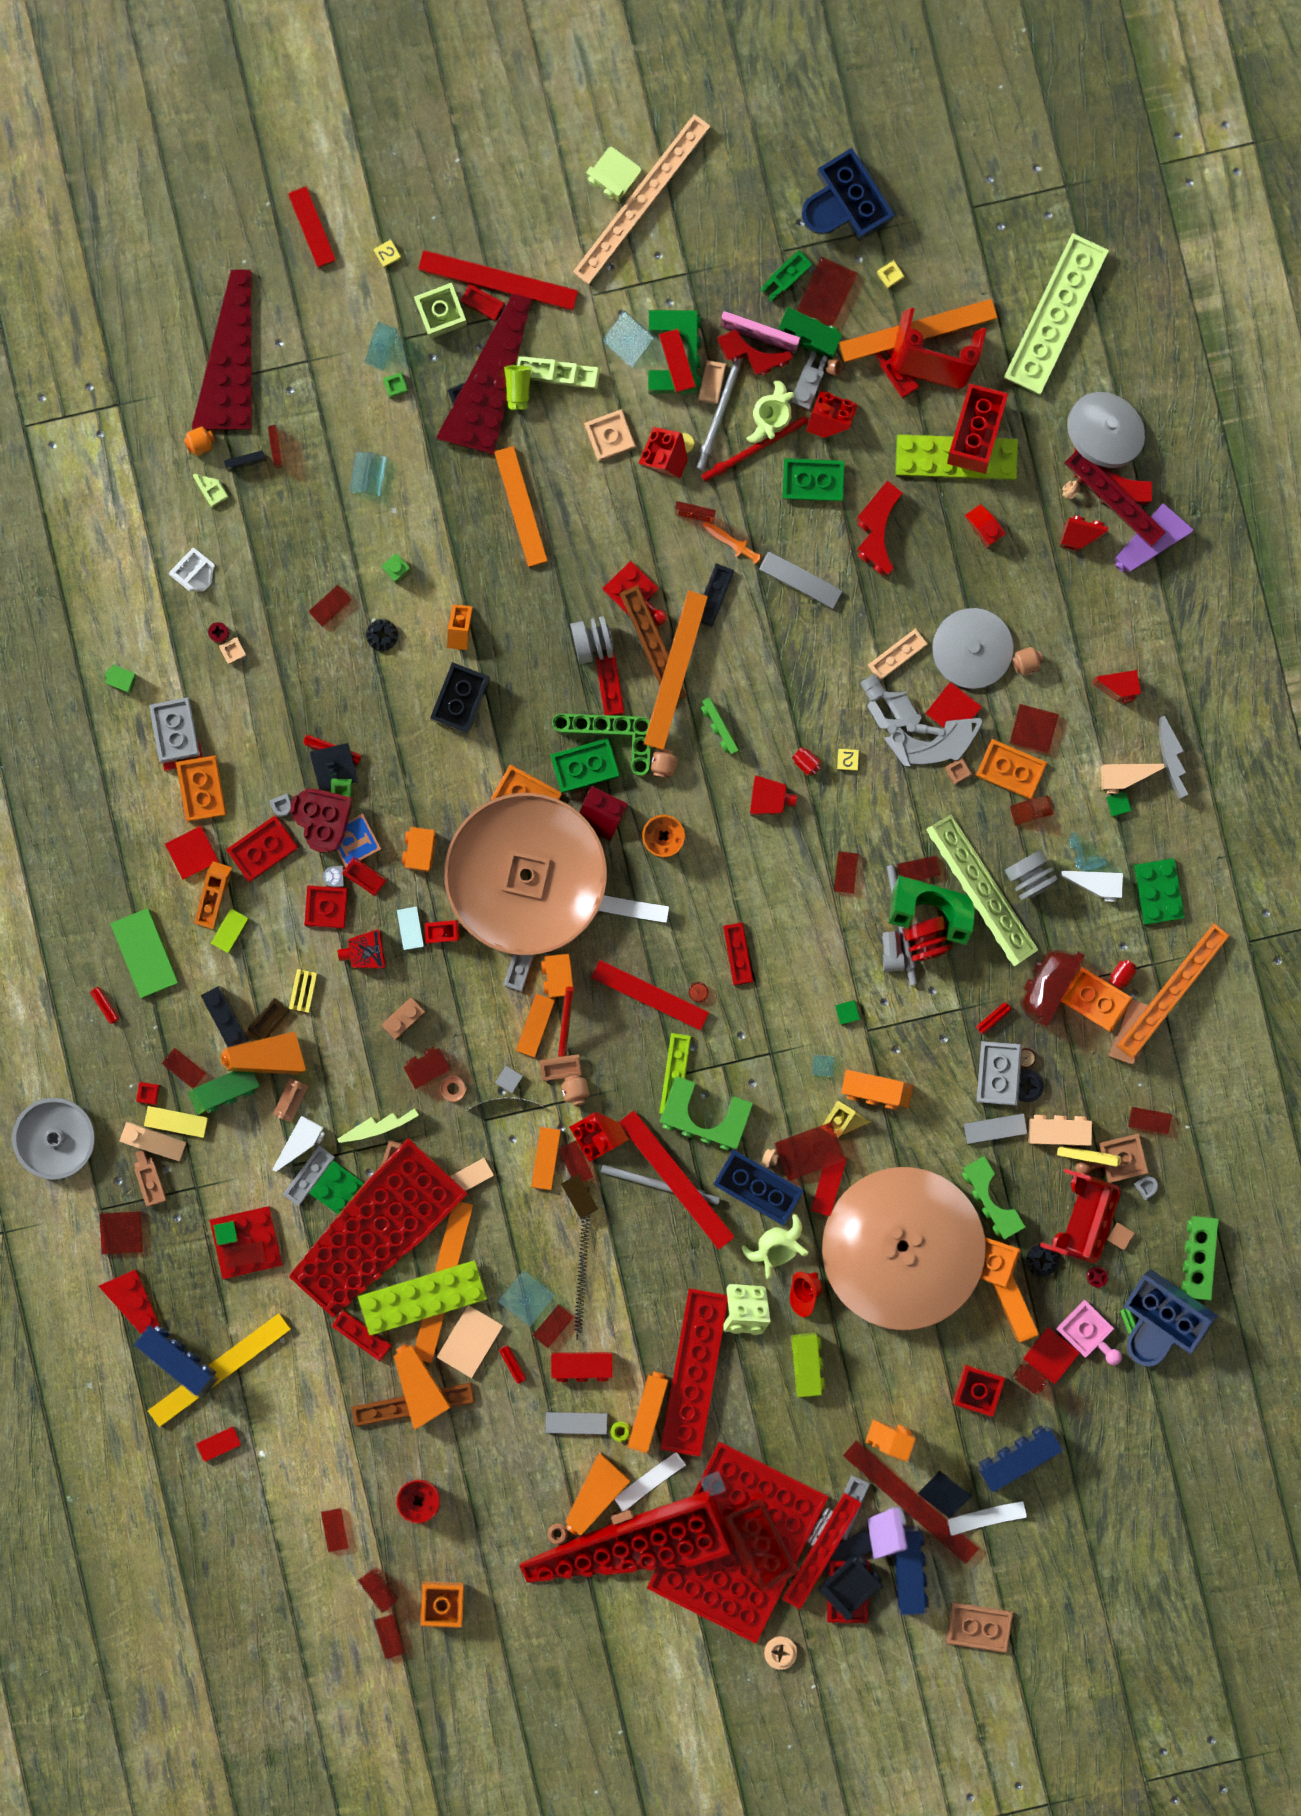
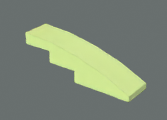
(561, 372)
(371, 1128)

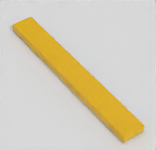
(223, 1366)

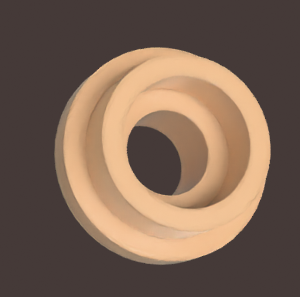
(1071, 489)
(770, 1158)

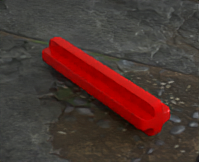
(317, 744)

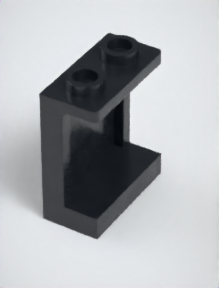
(850, 1586)

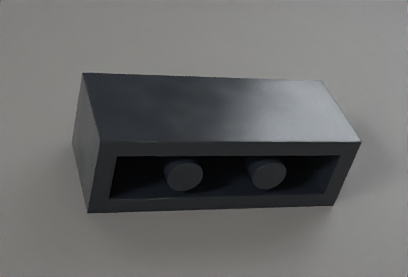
(224, 1017)

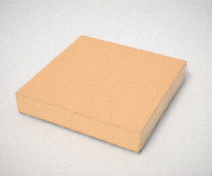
(609, 435)

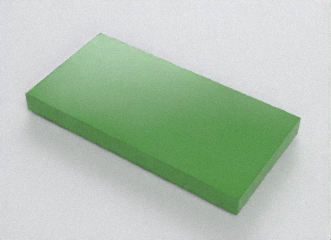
(144, 953)

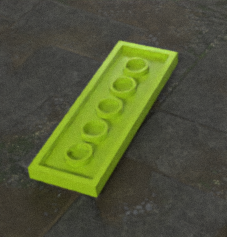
(929, 456)
(422, 1297)

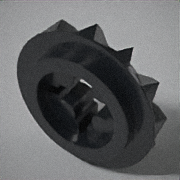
(386, 643)
(1035, 1080)
(1034, 1266)

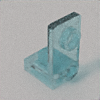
(1093, 862)

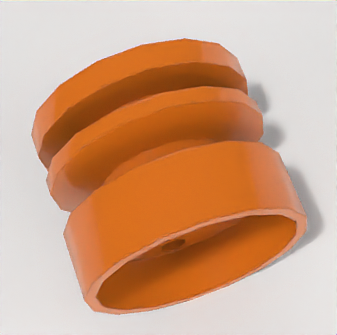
(661, 847)

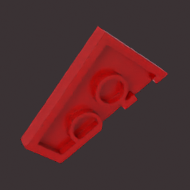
(132, 1300)

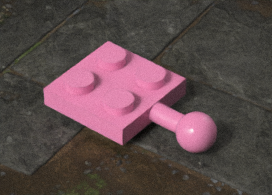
(1087, 1330)

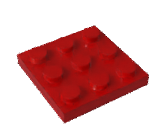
(250, 1227)

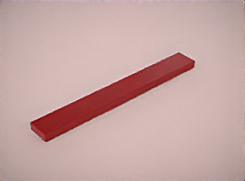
(497, 280)
(676, 1180)

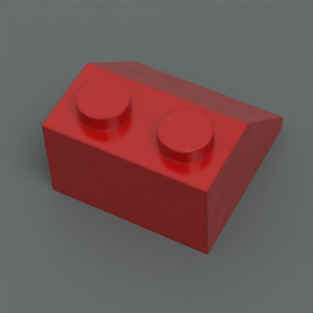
(1119, 686)

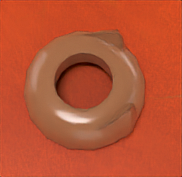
(445, 1091)

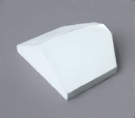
(193, 571)

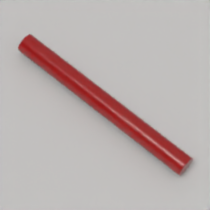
(565, 1021)

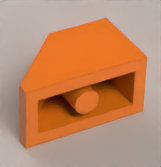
(459, 627)

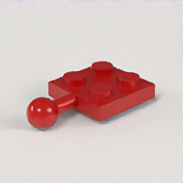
(627, 578)

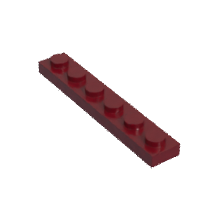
(1115, 498)

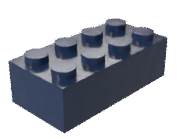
(758, 1187)
(176, 1361)
(1019, 1458)
(909, 1574)

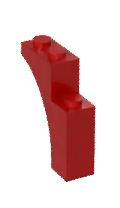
(1138, 491)
(874, 519)

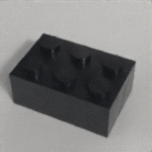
(460, 698)

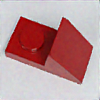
(442, 931)

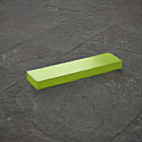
(676, 1063)

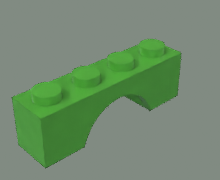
(979, 1175)

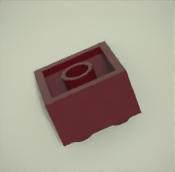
(603, 812)

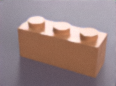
(1130, 1016)

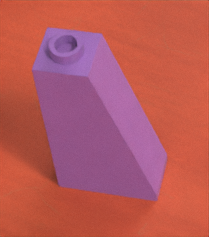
(1138, 552)

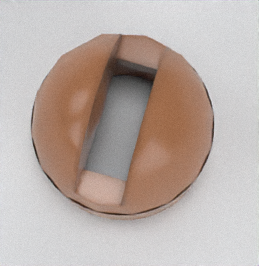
(834, 366)

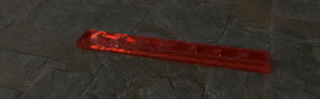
(909, 1501)

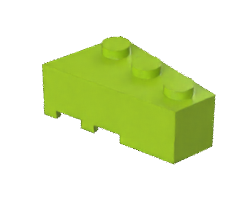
(807, 1364)

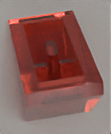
(1031, 810)

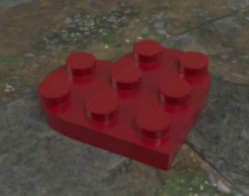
(323, 818)

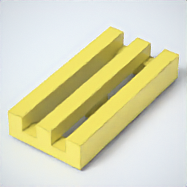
(303, 988)

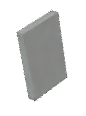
(174, 730)
(999, 1073)

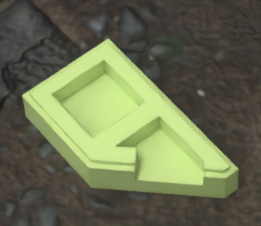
(211, 489)

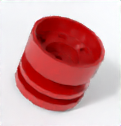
(927, 939)
(406, 1500)

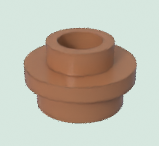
(557, 1540)

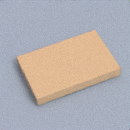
(469, 1341)

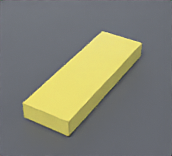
(176, 1121)
(1089, 1155)

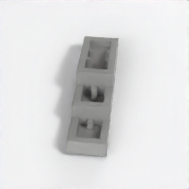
(800, 580)
(1170, 749)

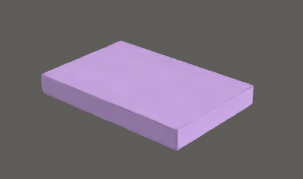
(886, 1533)

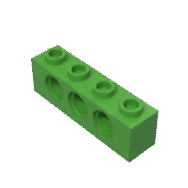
(1209, 1226)

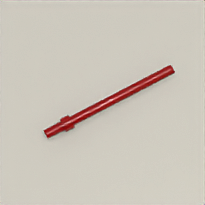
(720, 468)

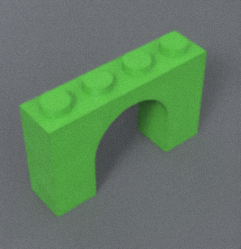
(727, 1132)

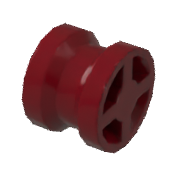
(221, 635)
(1100, 1276)

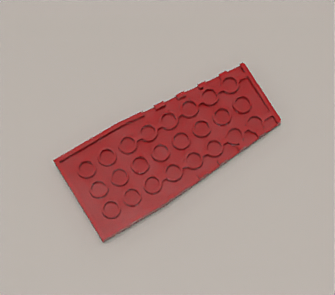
(377, 1227)

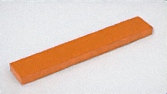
(520, 506)

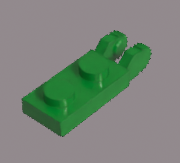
(787, 274)

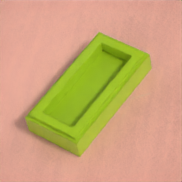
(229, 930)

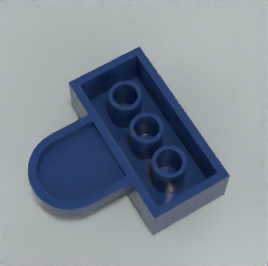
(847, 198)
(1165, 1319)

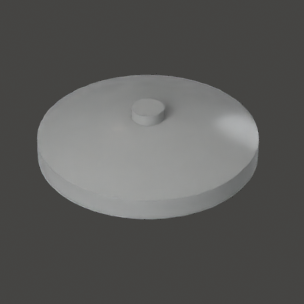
(1106, 429)
(972, 648)
(53, 1138)

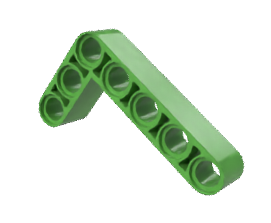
(611, 730)

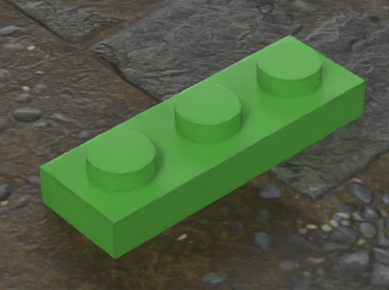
(718, 726)

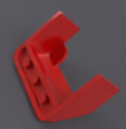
(931, 366)
(1089, 1218)

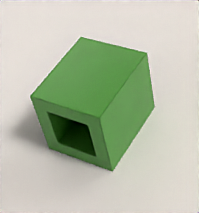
(396, 568)
(120, 678)

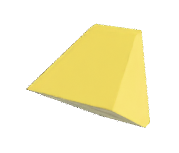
(845, 1119)

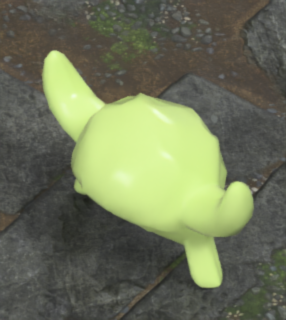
(771, 413)
(777, 1246)

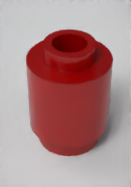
(806, 761)
(1122, 974)

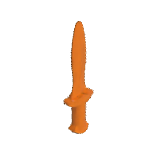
(738, 546)

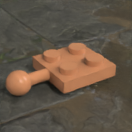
(1131, 1155)

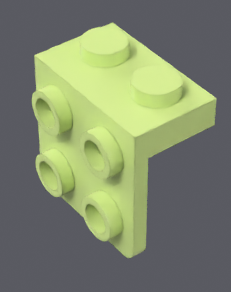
(613, 174)
(747, 1309)

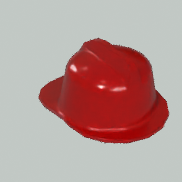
(804, 1292)

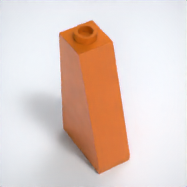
(269, 1055)
(1016, 1311)
(419, 1387)
(647, 1412)
(598, 1491)

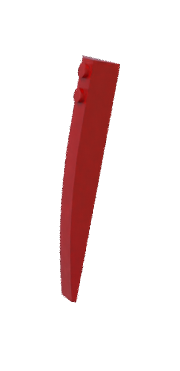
(666, 1536)

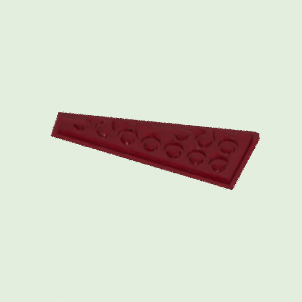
(227, 381)
(481, 403)

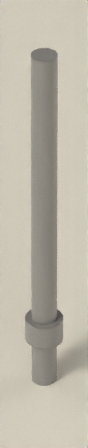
(706, 449)
(908, 964)
(651, 1182)

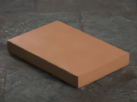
(979, 1627)

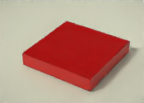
(952, 705)
(191, 852)
(326, 906)
(1051, 1355)

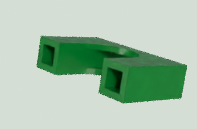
(687, 323)
(955, 905)

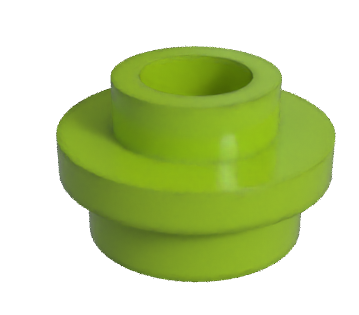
(620, 1438)

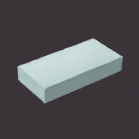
(410, 928)

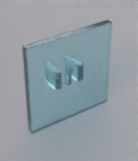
(628, 338)
(526, 1298)

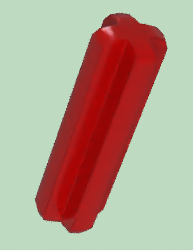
(104, 1005)
(993, 1018)
(512, 1364)

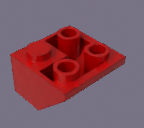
(831, 415)
(665, 452)
(1080, 533)
(598, 1135)

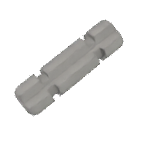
(819, 1526)

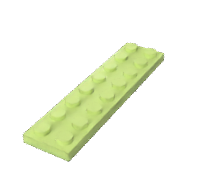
(1056, 314)
(982, 890)

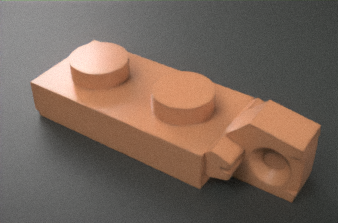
(149, 1180)

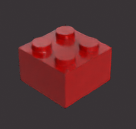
(978, 1390)

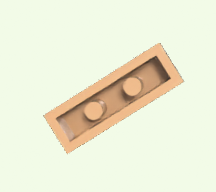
(1060, 1130)

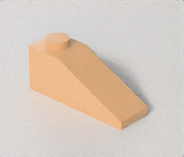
(1120, 776)
(152, 1141)

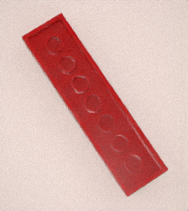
(694, 1372)

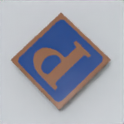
(358, 840)

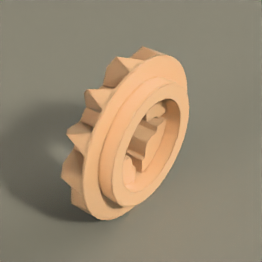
(786, 1660)

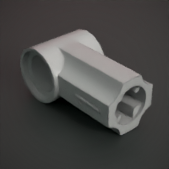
(893, 957)

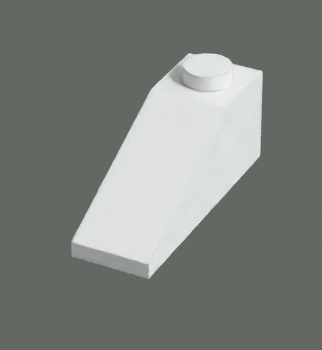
(1098, 883)
(302, 1139)

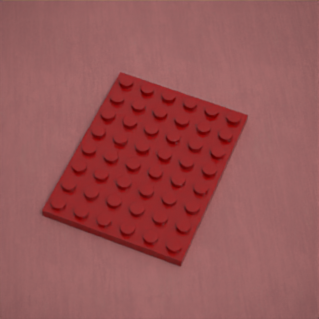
(721, 1586)

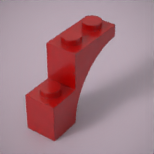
(734, 346)

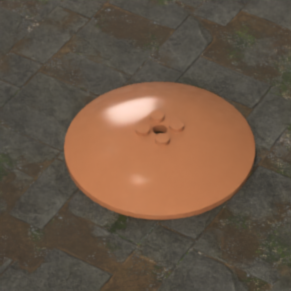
(518, 835)
(910, 1286)

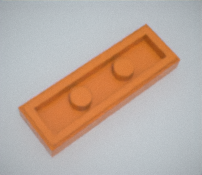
(535, 1025)
(545, 1158)

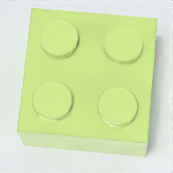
(440, 310)

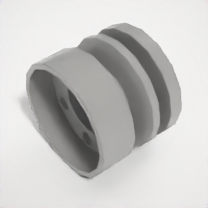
(592, 640)
(1031, 875)

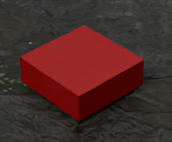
(147, 1093)

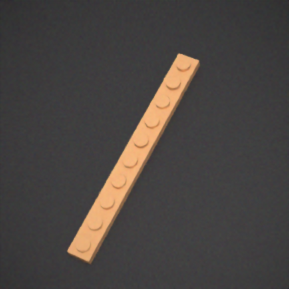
(641, 199)

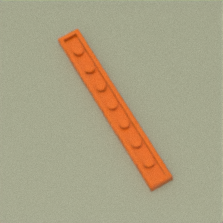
(929, 327)
(675, 670)
(1173, 991)
(448, 1257)

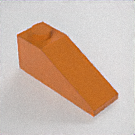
(212, 894)

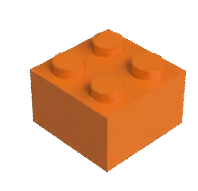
(419, 850)
(558, 975)
(442, 1604)

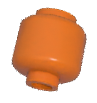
(199, 441)

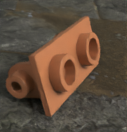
(290, 1100)

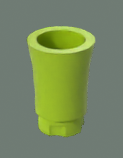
(517, 386)

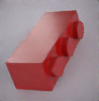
(581, 1366)

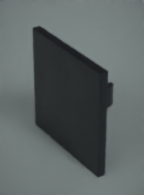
(333, 763)
(944, 1494)

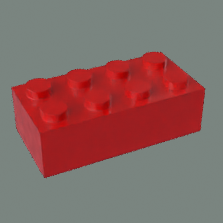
(977, 428)

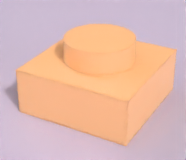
(232, 651)

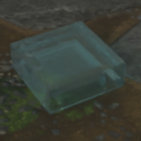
(822, 1065)
(713, 1483)

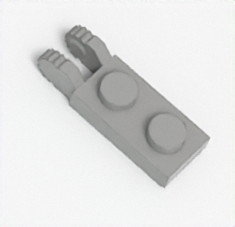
(808, 382)

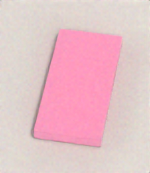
(760, 332)

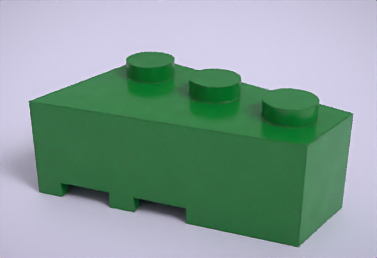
(812, 332)
(223, 1090)

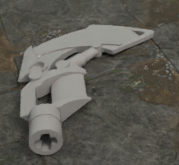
(949, 743)

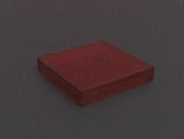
(695, 512)
(1033, 728)
(121, 1232)

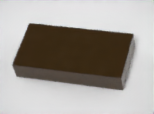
(268, 1019)
(579, 1196)

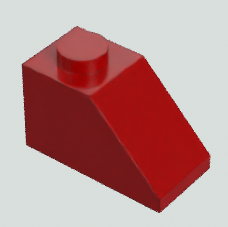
(985, 525)

